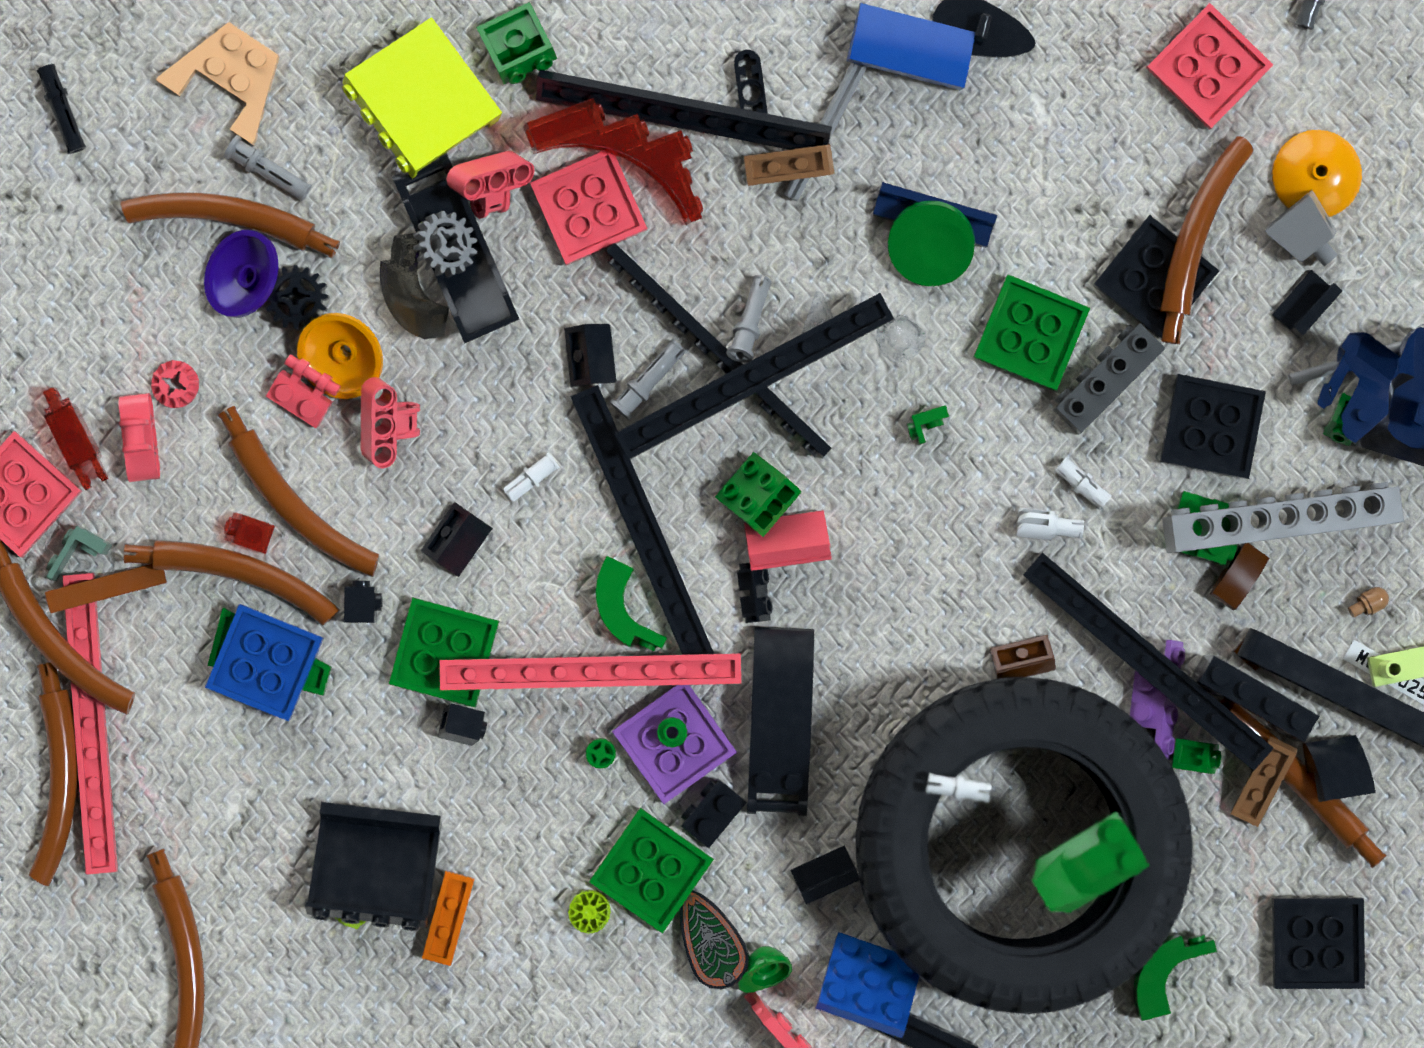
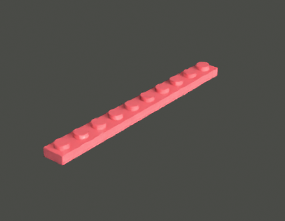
(590, 671)
(91, 742)

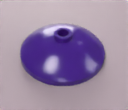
(241, 273)

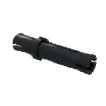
(60, 106)

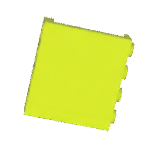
(420, 97)

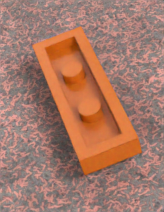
(448, 918)

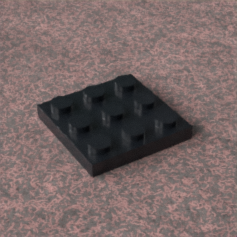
(1139, 275)
(1212, 426)
(1318, 943)

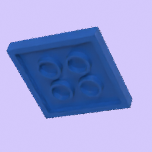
(264, 662)
(868, 985)

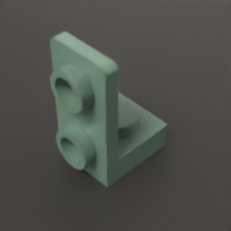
(91, 544)

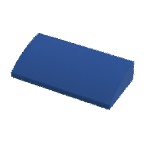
(911, 47)

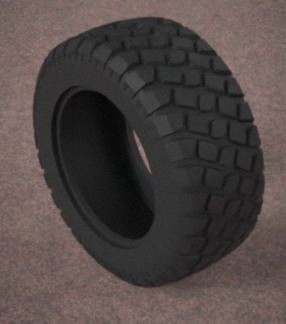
(1119, 927)

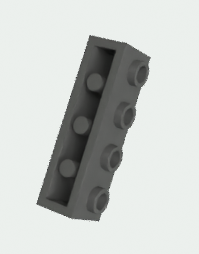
(1109, 378)

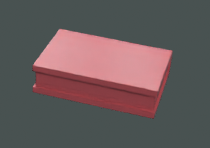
(790, 542)

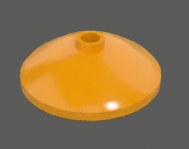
(1296, 167)
(324, 349)

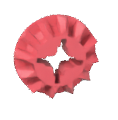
(177, 398)

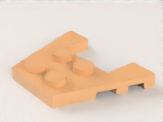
(236, 65)

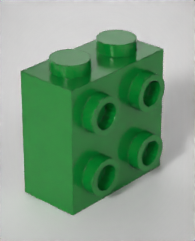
(758, 494)

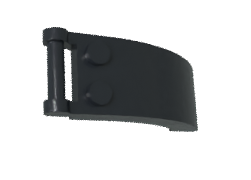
(477, 294)
(781, 718)

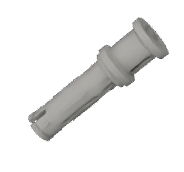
(251, 160)
(747, 331)
(639, 389)

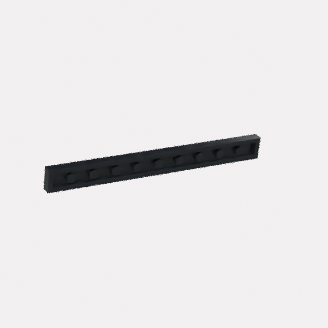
(682, 112)
(708, 343)
(754, 376)
(641, 523)
(1148, 662)

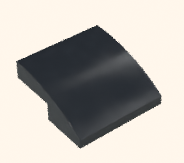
(1339, 768)

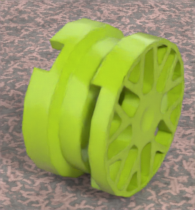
(589, 911)

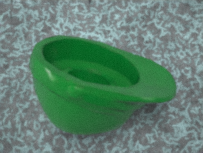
(765, 969)

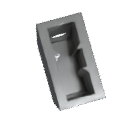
(1305, 230)

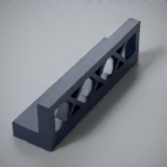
(894, 200)

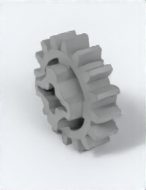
(445, 243)

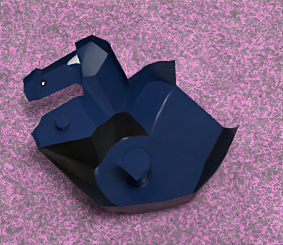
(1389, 396)

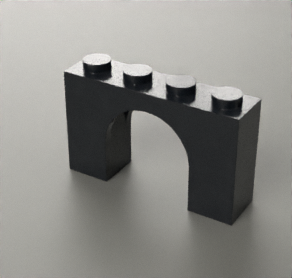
(1268, 704)

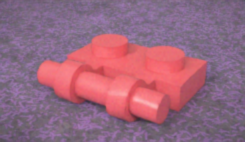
(300, 398)

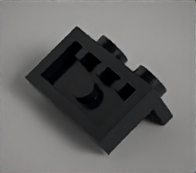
(713, 812)

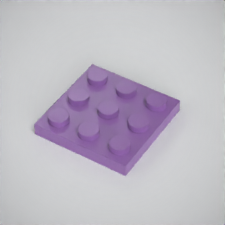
(674, 768)

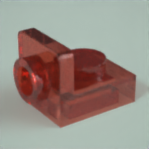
(248, 532)

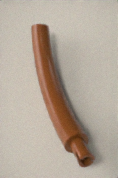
(234, 211)
(1193, 234)
(287, 503)
(236, 566)
(51, 644)
(63, 774)
(1332, 813)
(186, 948)

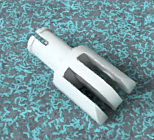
(1046, 525)

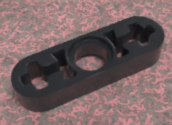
(755, 70)

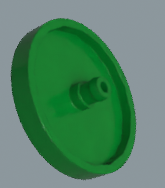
(931, 243)

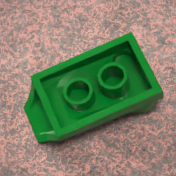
(1088, 865)

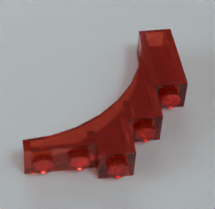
(661, 158)

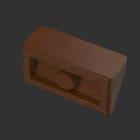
(1023, 658)

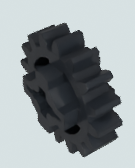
(296, 284)

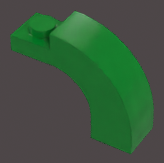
(610, 603)
(1151, 979)

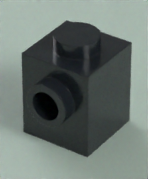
(361, 603)
(462, 724)

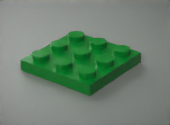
(1031, 332)
(438, 634)
(651, 870)

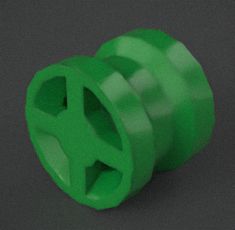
(599, 758)

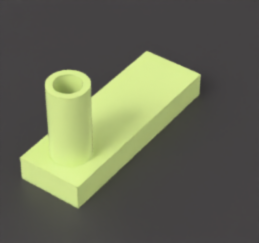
(1396, 666)

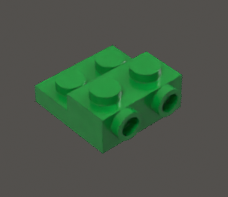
(517, 44)
(1216, 555)

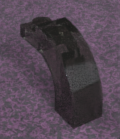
(404, 294)

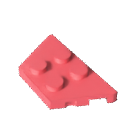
(776, 1023)

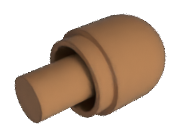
(1370, 602)

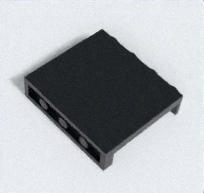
(374, 866)

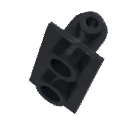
(758, 605)

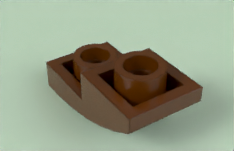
(1240, 576)

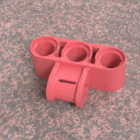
(490, 181)
(397, 423)
(139, 437)

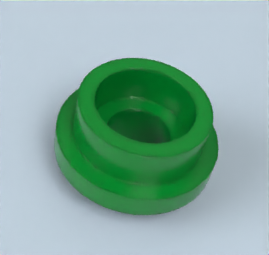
(672, 722)

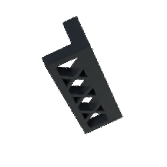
(925, 1034)

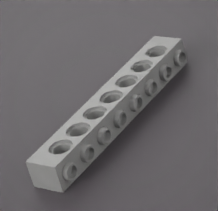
(1385, 510)

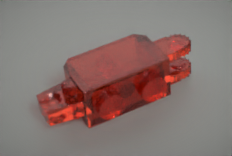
(73, 436)

